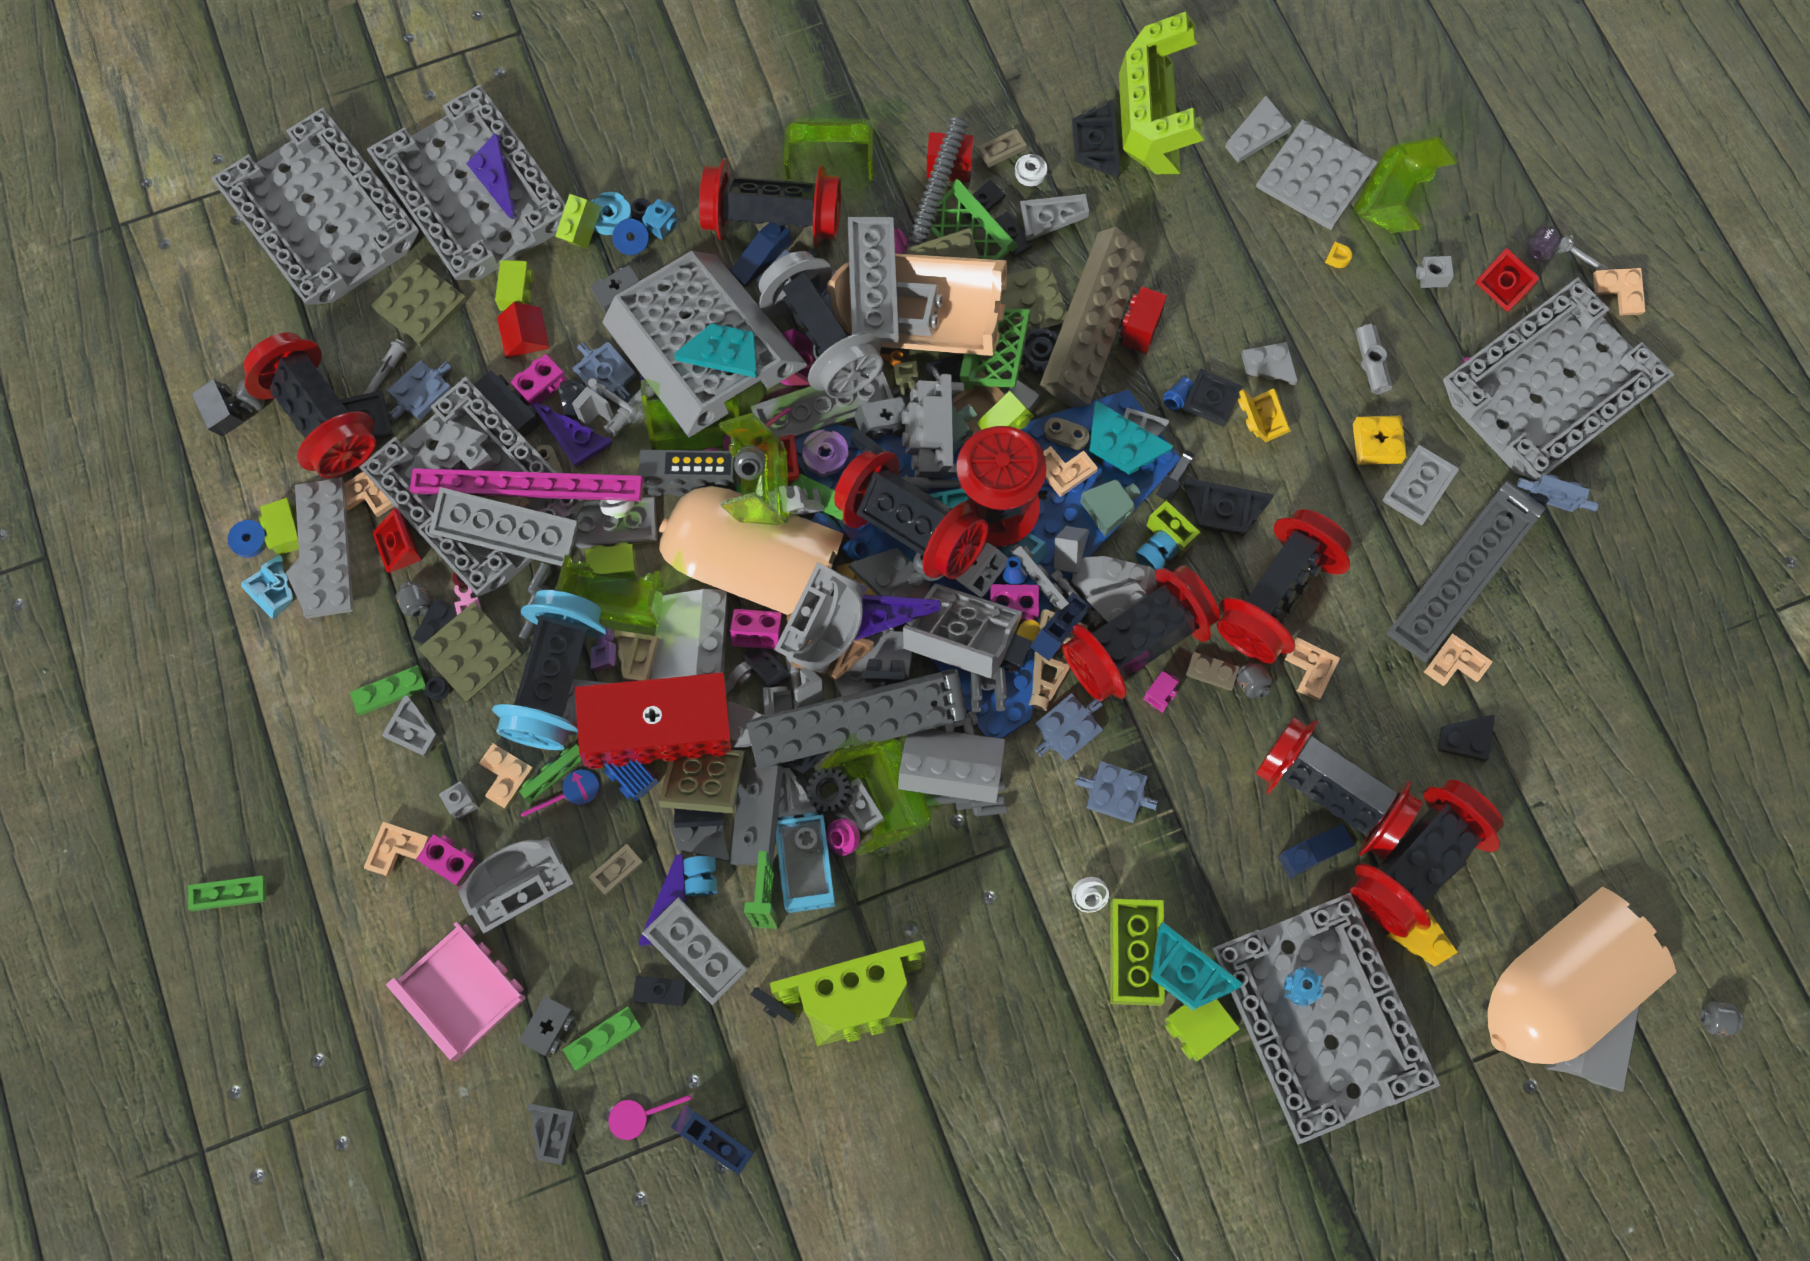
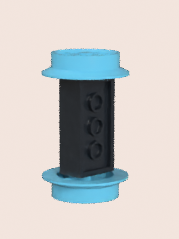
(549, 671)

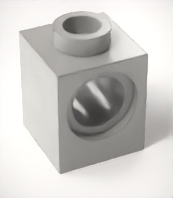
(1441, 265)
(475, 457)
(458, 800)

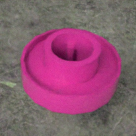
(843, 836)

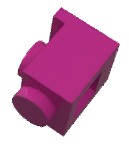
(1162, 690)

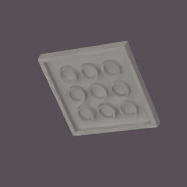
(1316, 174)

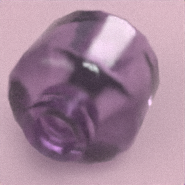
(1544, 243)

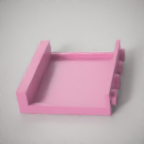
(457, 992)

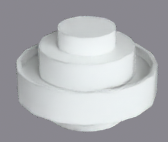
(1030, 170)
(616, 508)
(1090, 894)

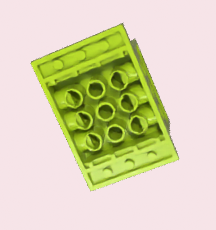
(855, 994)

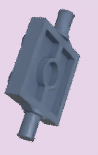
(606, 367)
(419, 390)
(1558, 493)
(1068, 727)
(1116, 792)

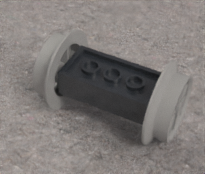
(795, 288)

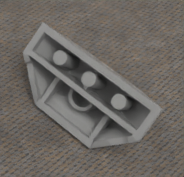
(1103, 572)

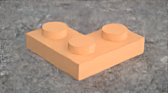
(1624, 283)
(1067, 475)
(361, 489)
(1457, 655)
(1318, 666)
(511, 775)
(391, 842)

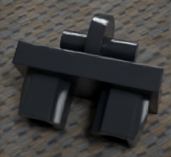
(875, 674)

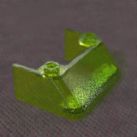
(829, 130)
(1394, 180)
(667, 433)
(759, 497)
(618, 597)
(880, 765)

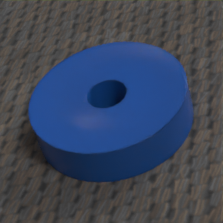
(633, 227)
(238, 534)

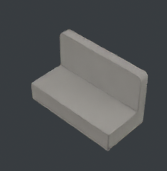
(590, 405)
(810, 690)

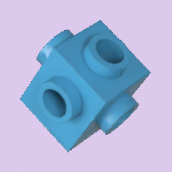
(660, 218)
(1295, 989)

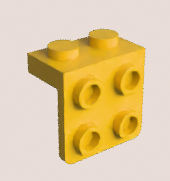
(1264, 414)

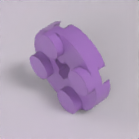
(825, 465)

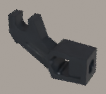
(1174, 479)

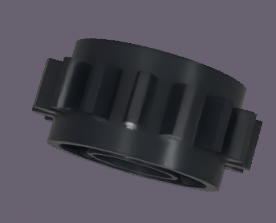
(1036, 340)

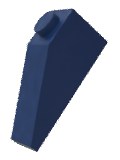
(761, 252)
(1060, 627)
(1315, 850)
(711, 1139)

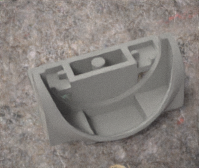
(930, 427)
(824, 619)
(514, 881)

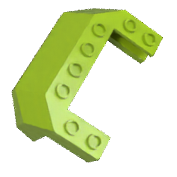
(1148, 99)

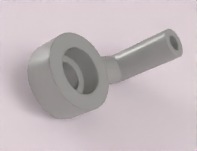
(740, 674)

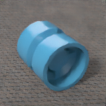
(1160, 549)
(700, 876)

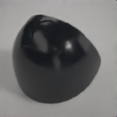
(569, 392)

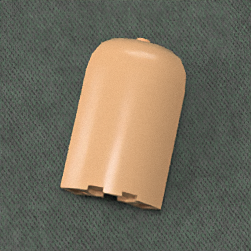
(969, 306)
(745, 558)
(1577, 982)

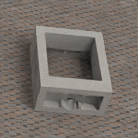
(930, 321)

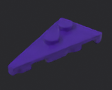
(491, 170)
(576, 441)
(887, 612)
(672, 889)

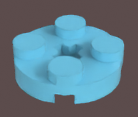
(620, 208)

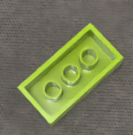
(1132, 951)

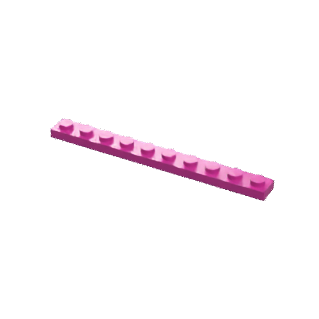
(529, 484)

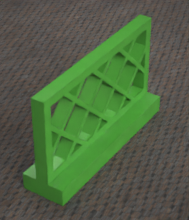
(978, 213)
(971, 362)
(761, 912)

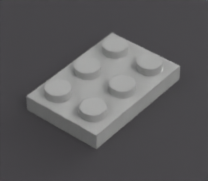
(1420, 485)

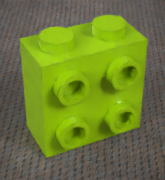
(1201, 1028)

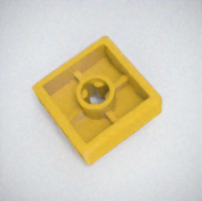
(1371, 450)

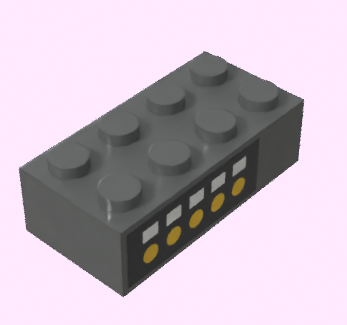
(684, 470)

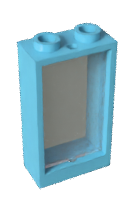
(804, 875)

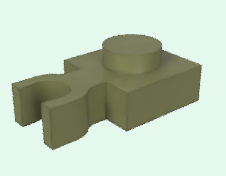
(906, 375)

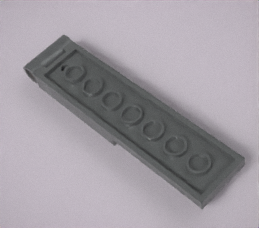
(1465, 571)
(858, 718)

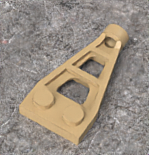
(1039, 684)

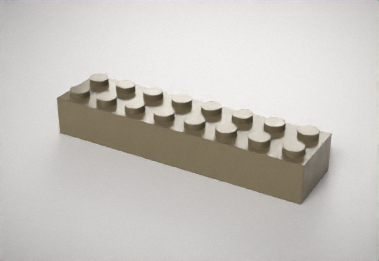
(1093, 318)

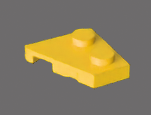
(1429, 944)

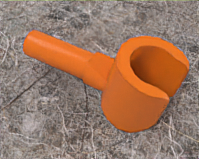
(889, 357)

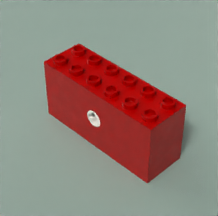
(652, 720)

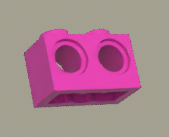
(542, 385)
(1015, 595)
(756, 628)
(445, 865)

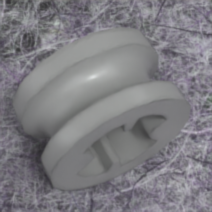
(813, 836)

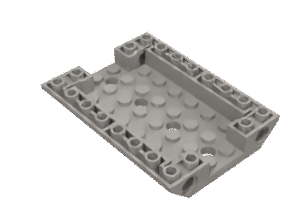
(344, 197)
(448, 206)
(652, 329)
(1532, 362)
(392, 468)
(1357, 1008)

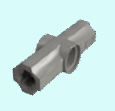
(1376, 370)

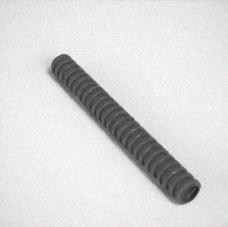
(937, 182)

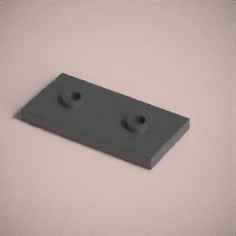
(756, 814)

